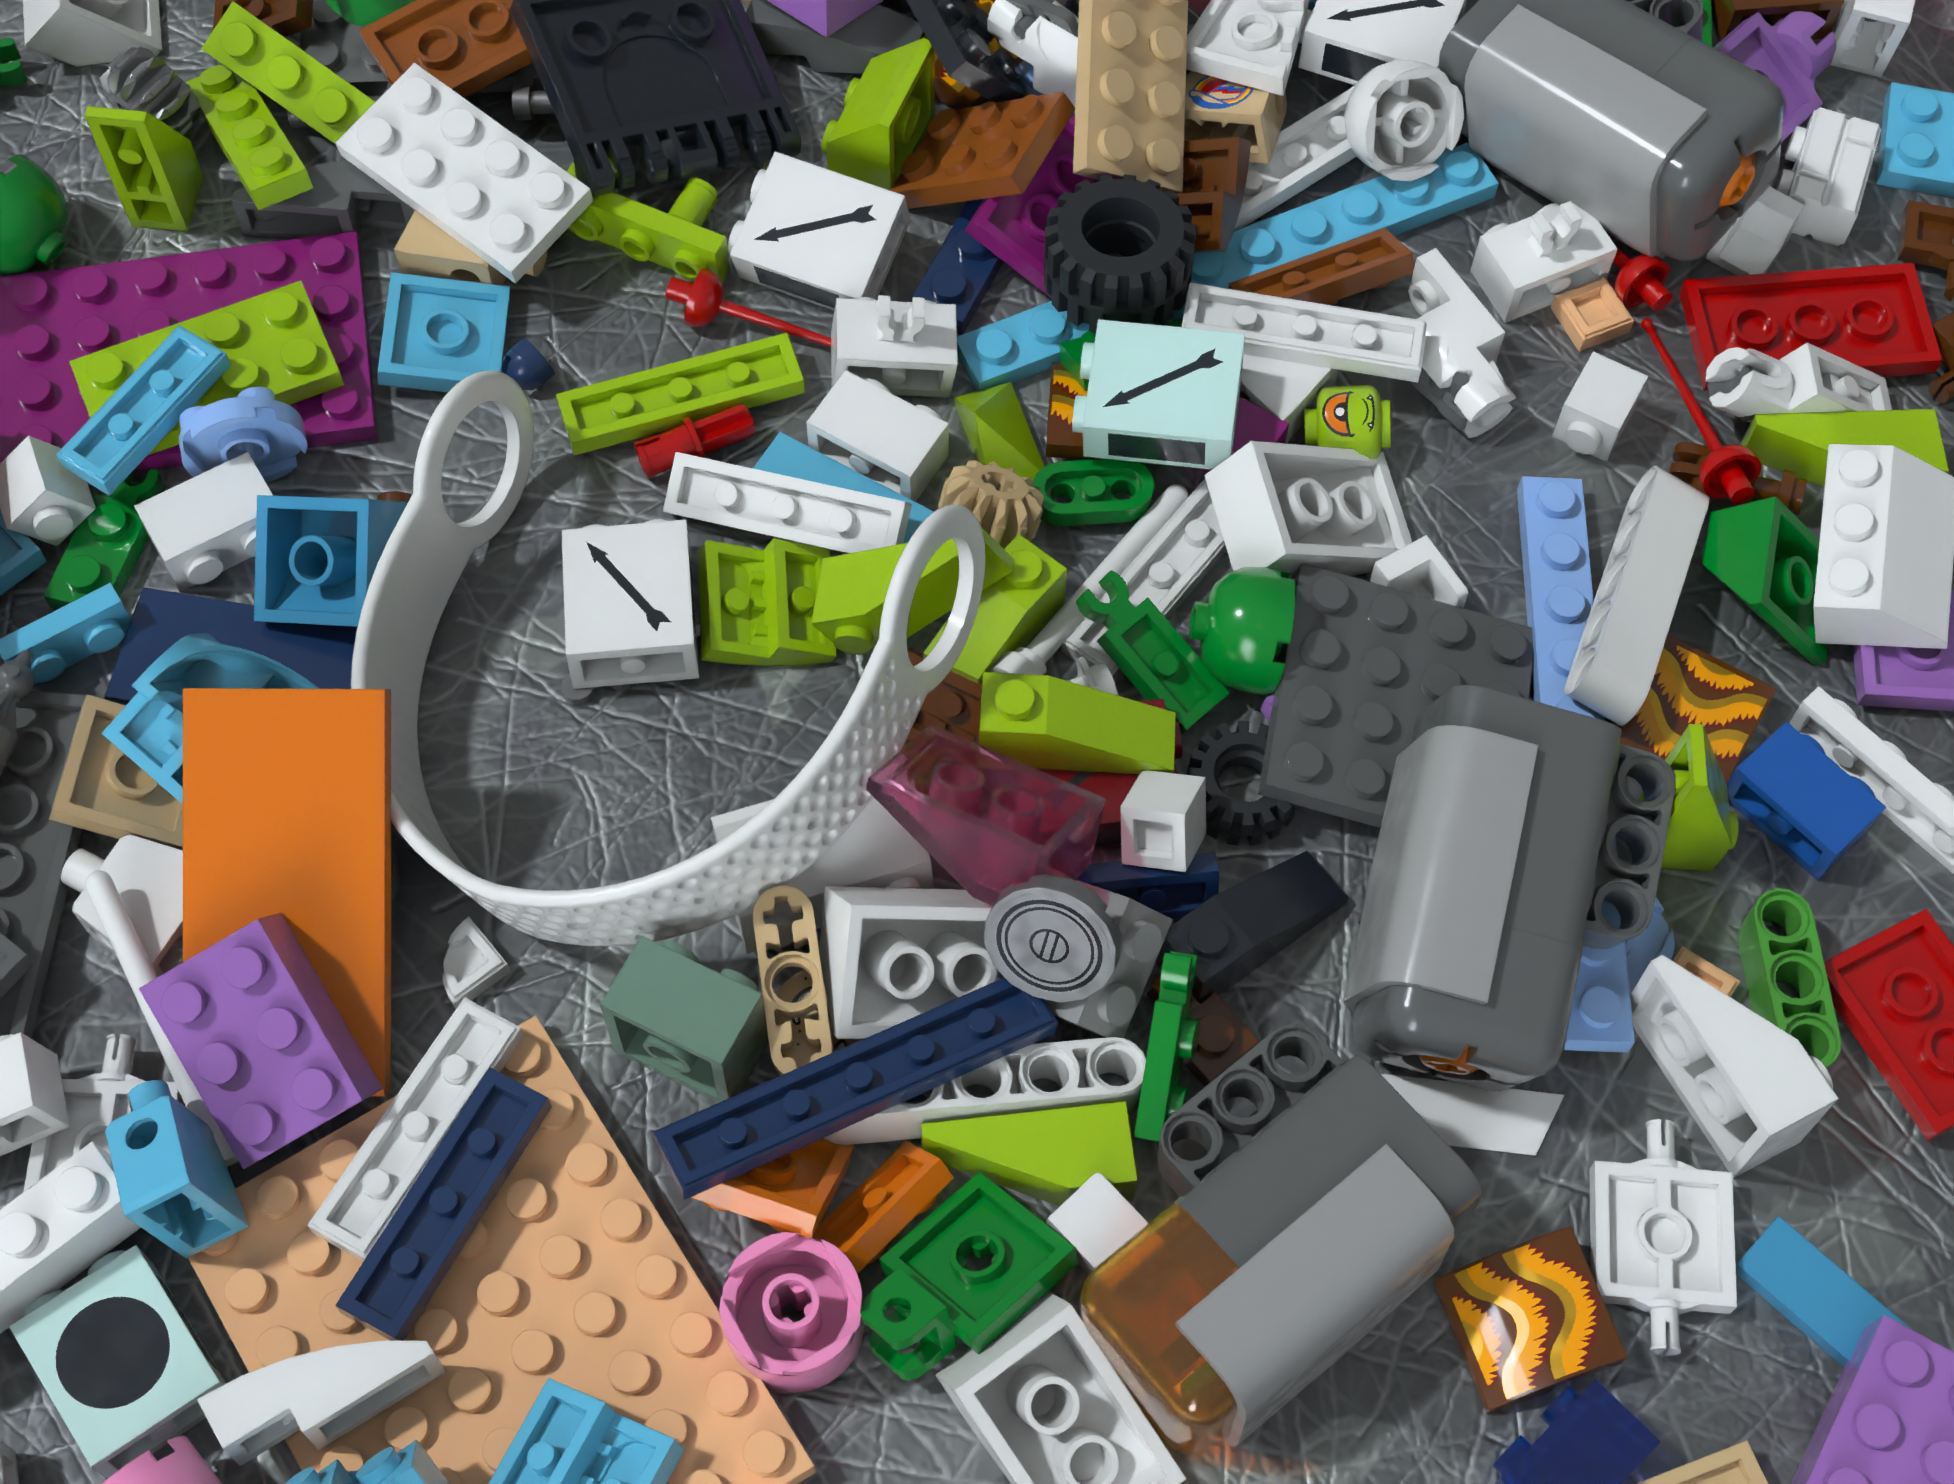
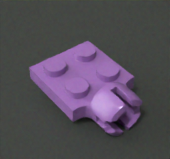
(1786, 57)

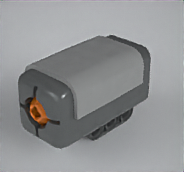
(1618, 114)
(1497, 883)

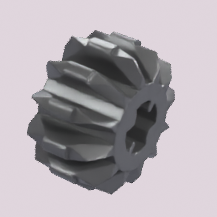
(149, 85)

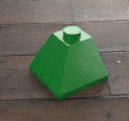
(1770, 567)

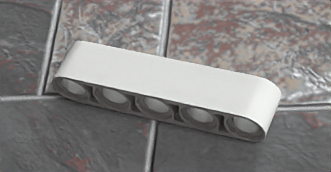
(1637, 596)
(1070, 1064)

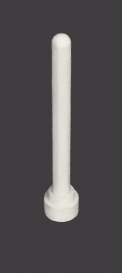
(1034, 657)
(140, 972)

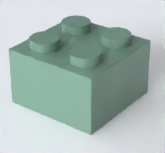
(686, 1019)

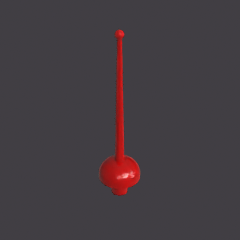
(1642, 281)
(706, 300)
(1728, 468)

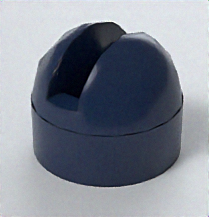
(527, 366)

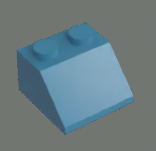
(318, 556)

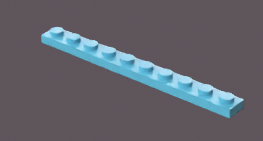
(1031, 339)

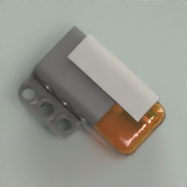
(1278, 1243)

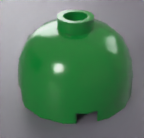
(30, 217)
(1245, 627)

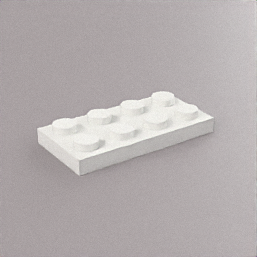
(465, 172)

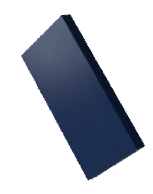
(164, 617)

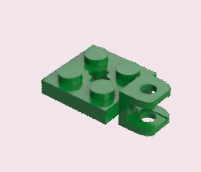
(942, 1297)

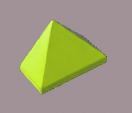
(999, 429)

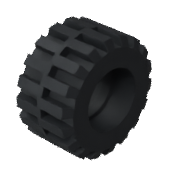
(1118, 219)

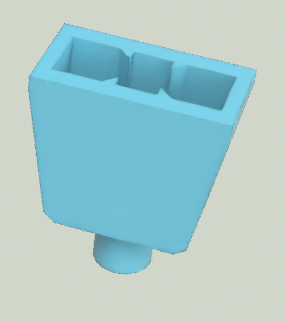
(172, 1172)

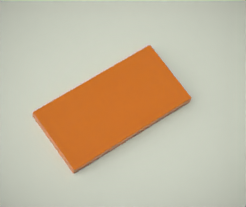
(296, 822)

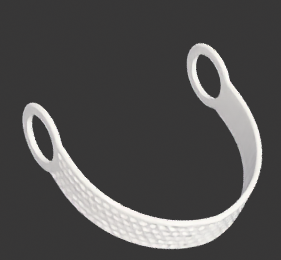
(770, 849)

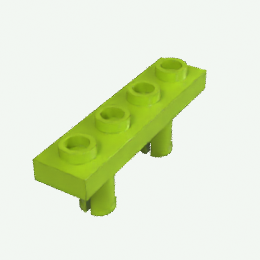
(661, 237)

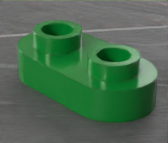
(1091, 491)

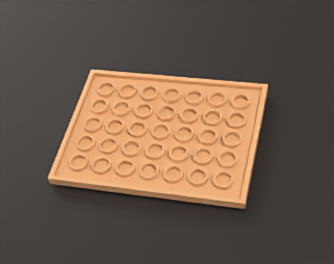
(554, 1283)

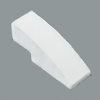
(316, 1392)

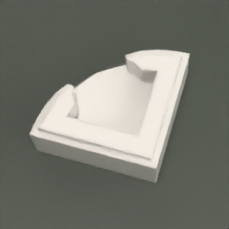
(470, 964)

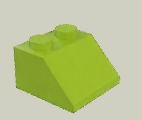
(883, 115)

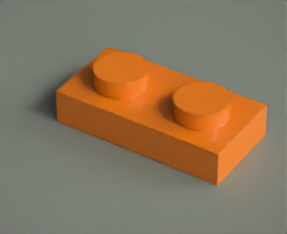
(885, 1204)

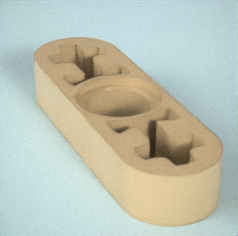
(768, 938)

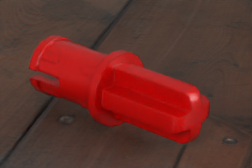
(694, 438)

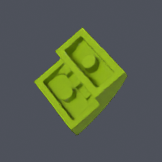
(761, 604)

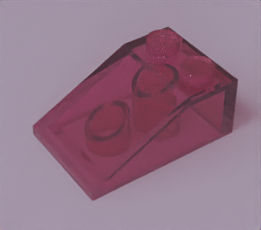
(987, 813)

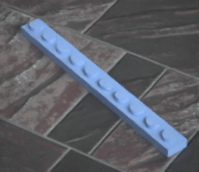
(1557, 610)

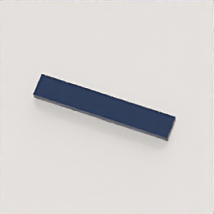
(850, 1085)

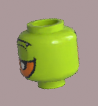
(1350, 420)

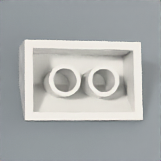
(91, 29)
(1884, 550)
(869, 854)
(899, 954)

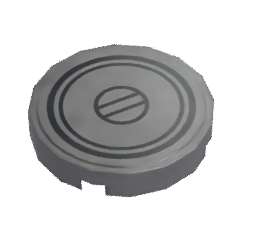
(1052, 938)

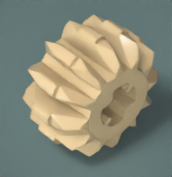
(997, 498)

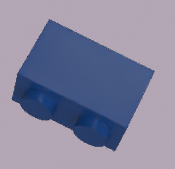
(1803, 800)

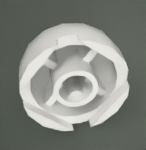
(1403, 118)

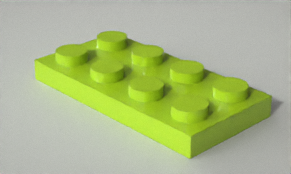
(267, 338)

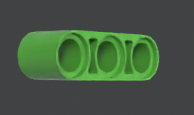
(1793, 960)

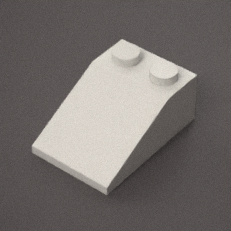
(1306, 507)
(1731, 1068)
(1055, 1406)

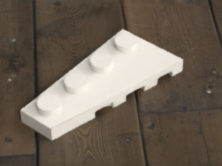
(1247, 41)

